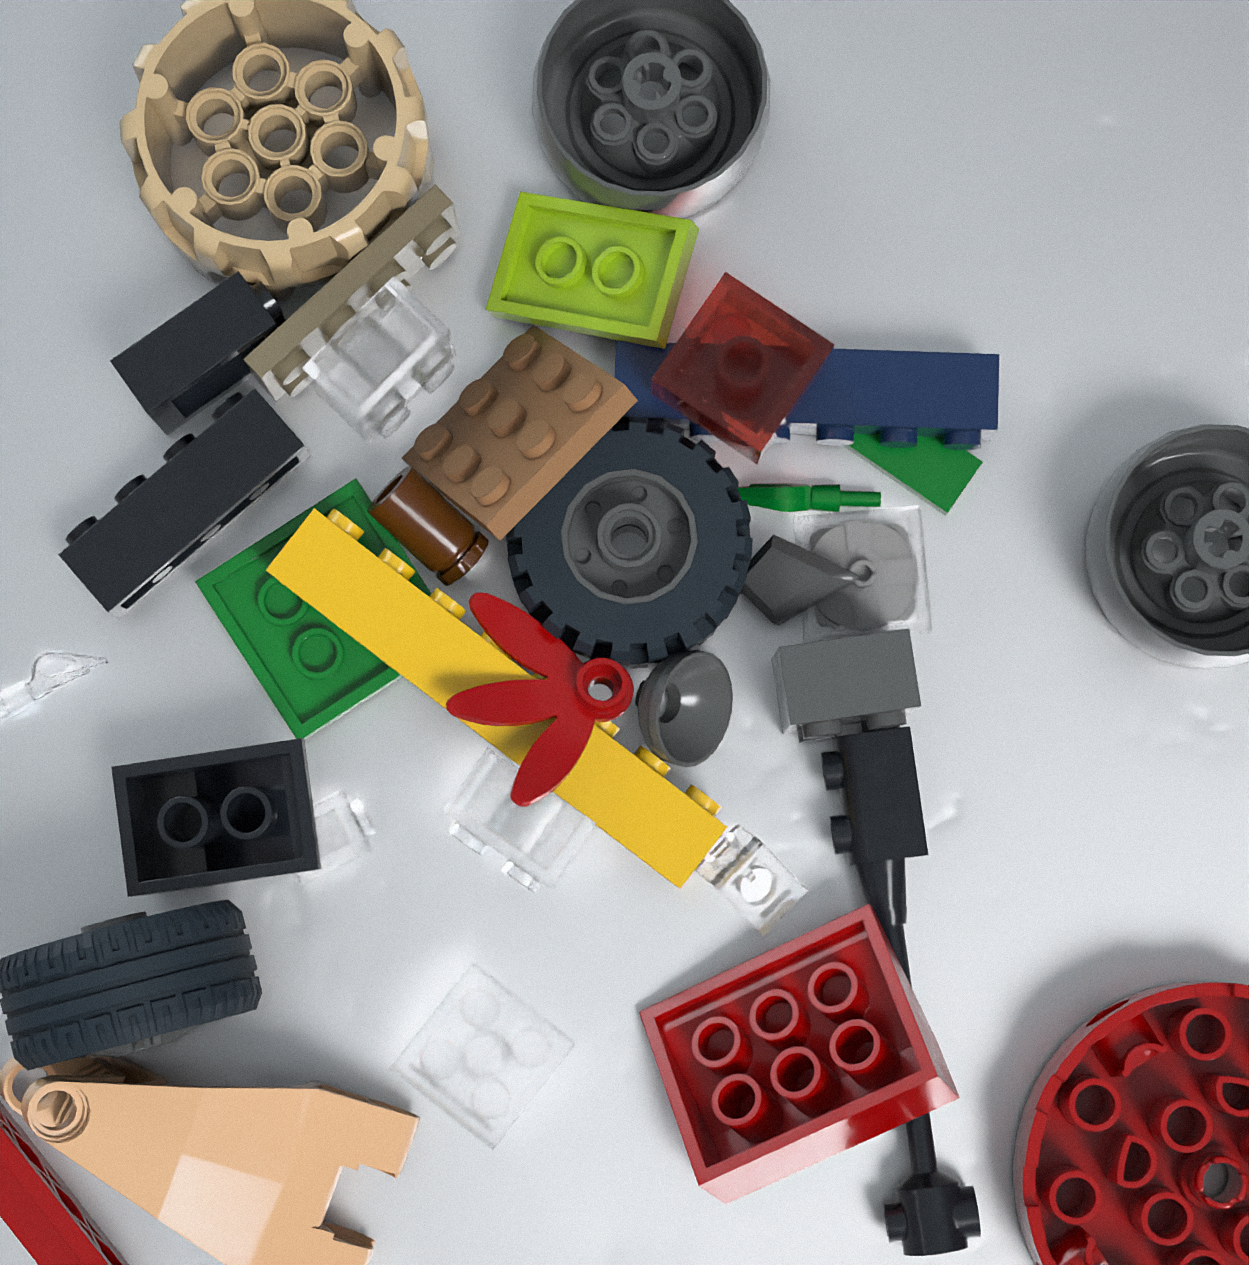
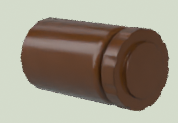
(428, 526)

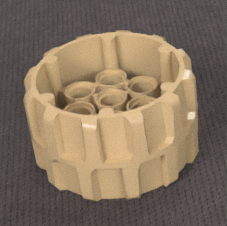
(249, 35)

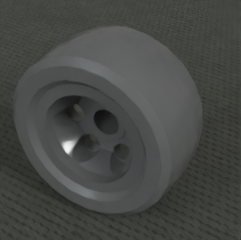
(617, 168)
(1135, 510)

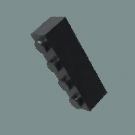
(183, 503)

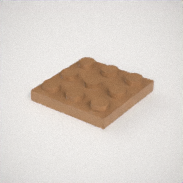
(518, 430)

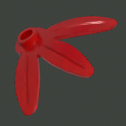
(536, 700)

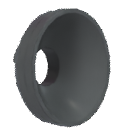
(696, 707)

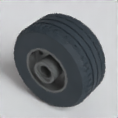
(128, 984)

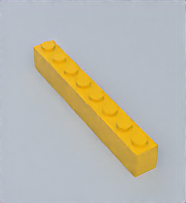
(443, 657)

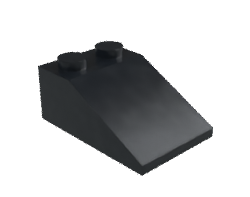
(216, 818)

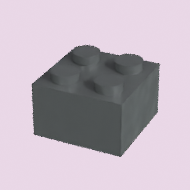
(846, 683)

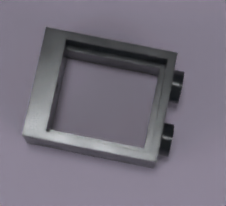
(199, 352)

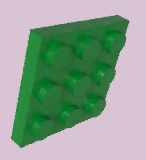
(295, 651)

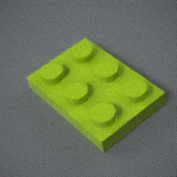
(592, 269)

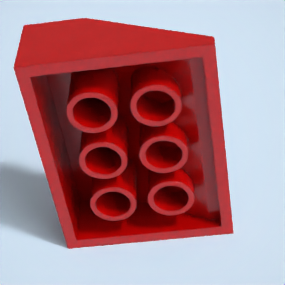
(796, 1056)

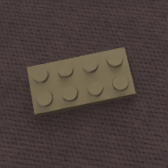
(413, 240)

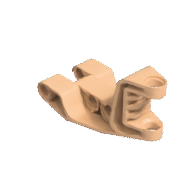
(219, 1164)

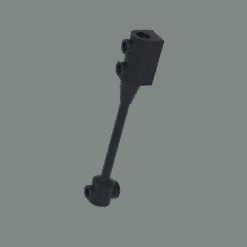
(879, 831)

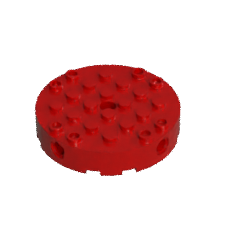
(1129, 1128)

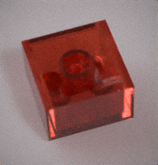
(741, 368)

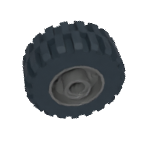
(646, 602)

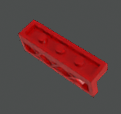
(43, 1208)

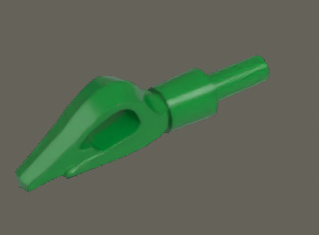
(802, 497)

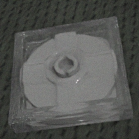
(890, 563)

